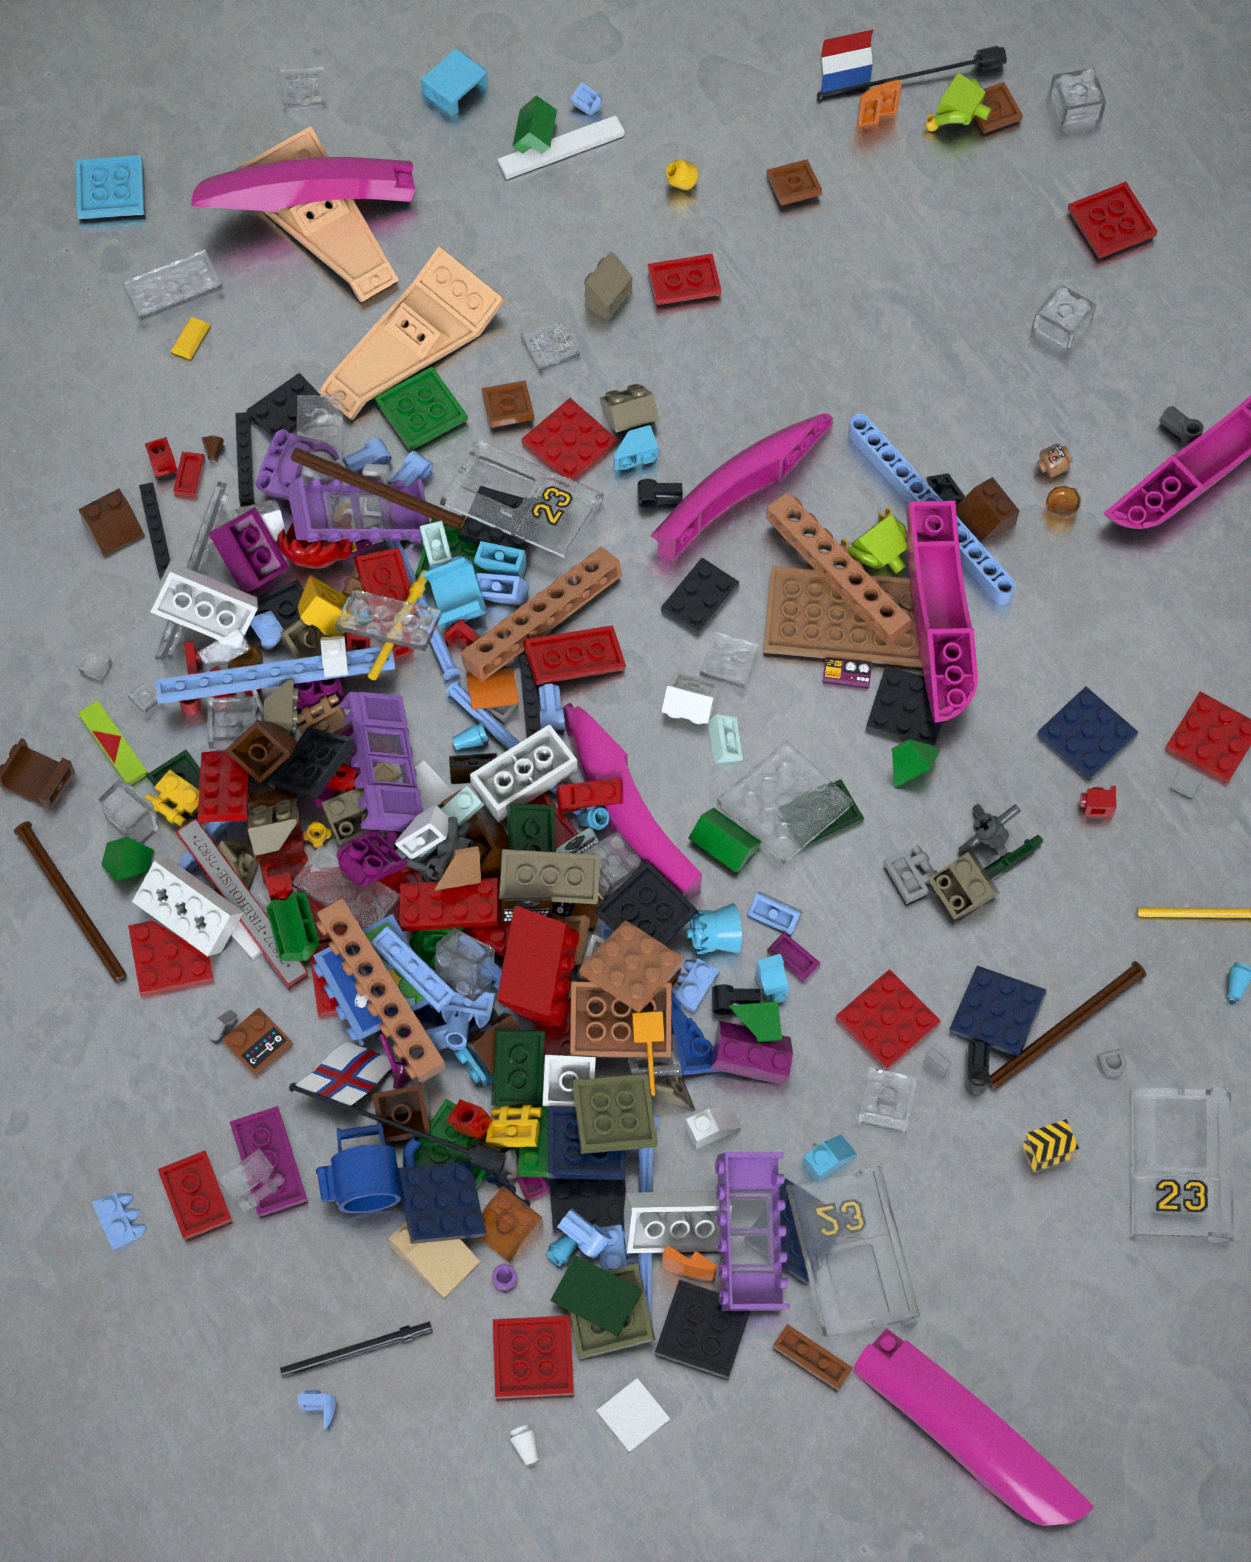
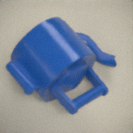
(364, 1176)

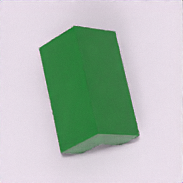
(535, 126)
(724, 839)
(293, 927)

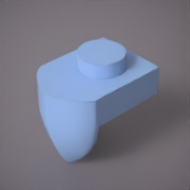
(586, 99)
(267, 629)
(316, 1401)

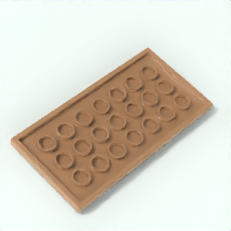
(816, 622)

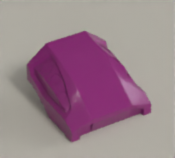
(311, 692)
(369, 859)

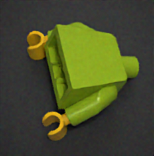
(959, 104)
(881, 543)

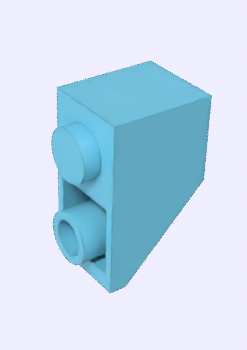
(636, 448)

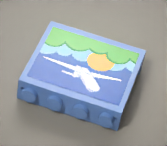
(342, 989)

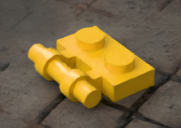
(178, 792)
(514, 1132)

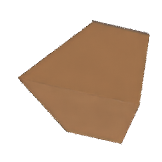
(462, 869)

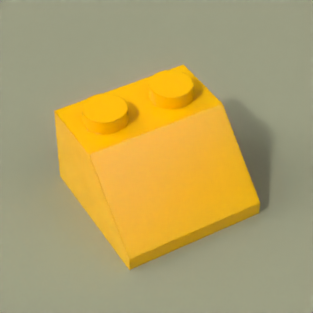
(321, 606)

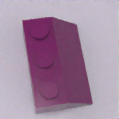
(248, 550)
(741, 1054)

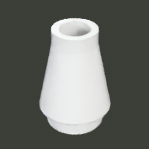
(525, 1444)

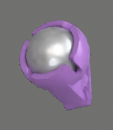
(280, 471)

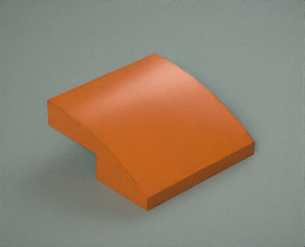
(878, 102)
(493, 692)
(696, 1268)

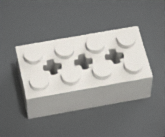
(524, 758)
(187, 906)

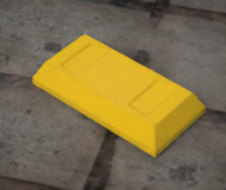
(190, 338)

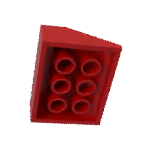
(538, 967)

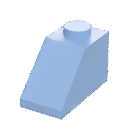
(503, 588)

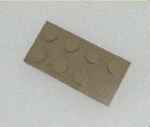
(550, 874)

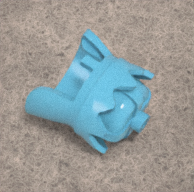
(716, 930)

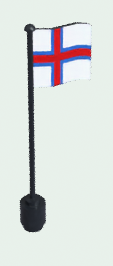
(353, 1073)

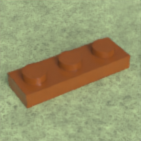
(812, 1357)

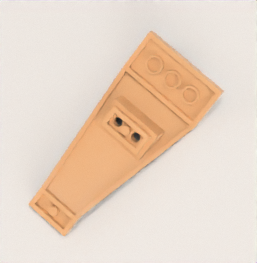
(335, 234)
(443, 304)

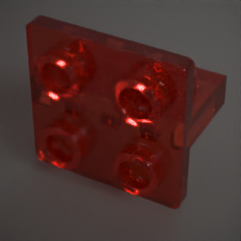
(289, 858)

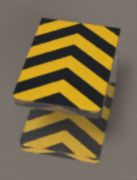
(1050, 1145)

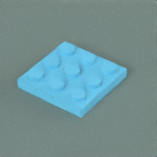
(109, 187)

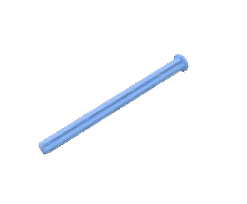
(437, 640)
(490, 723)
(646, 1185)

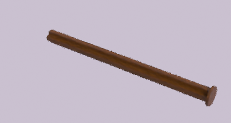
(378, 488)
(69, 899)
(1067, 1024)

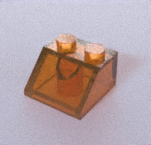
(509, 1224)

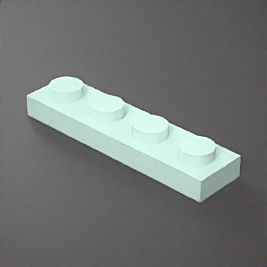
(462, 807)

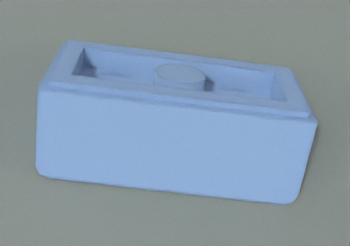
(774, 912)

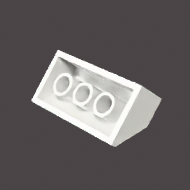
(202, 603)
(673, 1219)

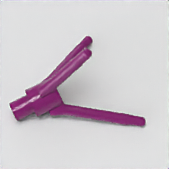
(398, 1068)

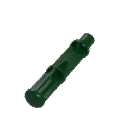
(1011, 858)

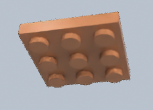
(632, 966)

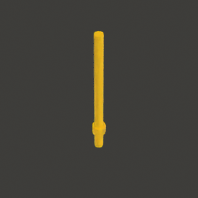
(416, 591)
(1194, 912)

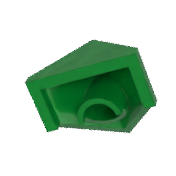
(911, 760)
(127, 858)
(425, 942)
(761, 1019)

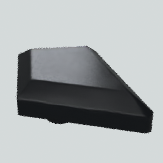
(945, 487)

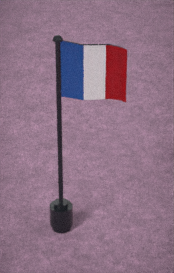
(849, 63)

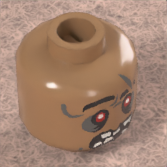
(1054, 460)

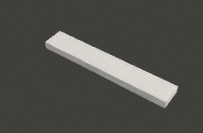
(562, 147)

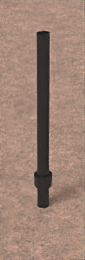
(405, 1334)

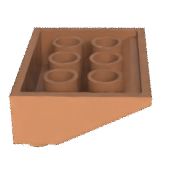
(605, 1024)

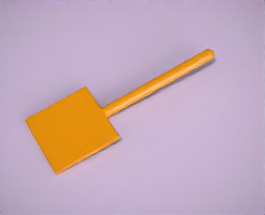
(648, 1028)

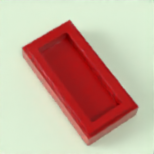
(189, 474)

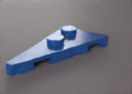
(693, 1048)

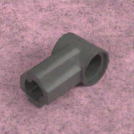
(1181, 425)

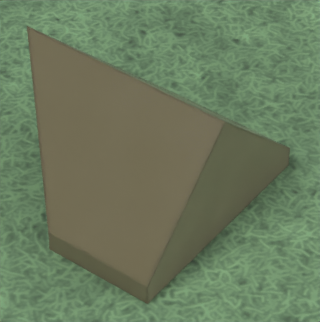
(301, 640)
(241, 858)
(671, 1090)

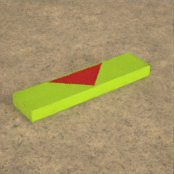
(112, 743)

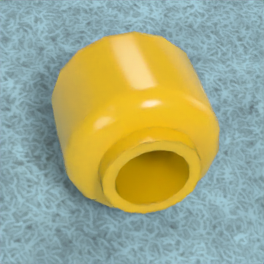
(682, 174)

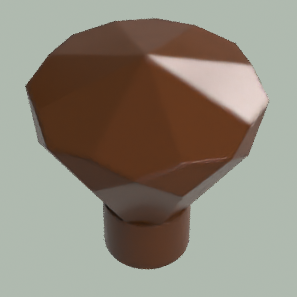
(212, 444)

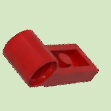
(192, 661)
(589, 794)

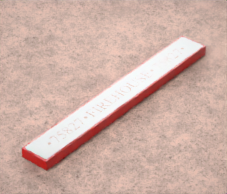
(234, 890)

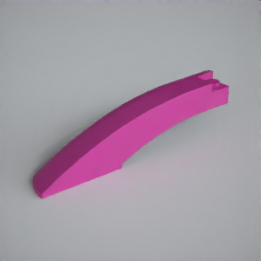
(306, 181)
(1187, 472)
(735, 479)
(941, 607)
(604, 759)
(970, 1432)

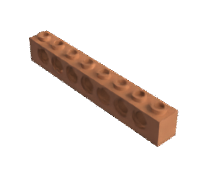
(839, 579)
(541, 613)
(340, 915)

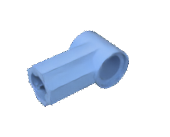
(372, 453)
(413, 468)
(551, 707)
(451, 1035)
(590, 1237)

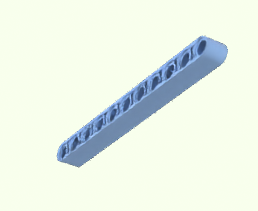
(914, 482)

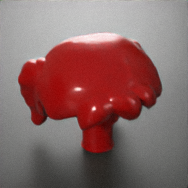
(312, 554)

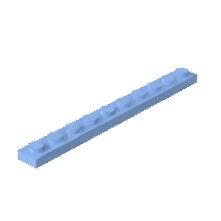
(261, 676)

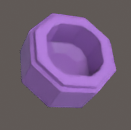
(504, 1277)

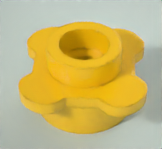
(317, 827)

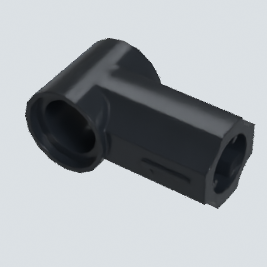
(653, 493)
(727, 995)
(978, 1067)

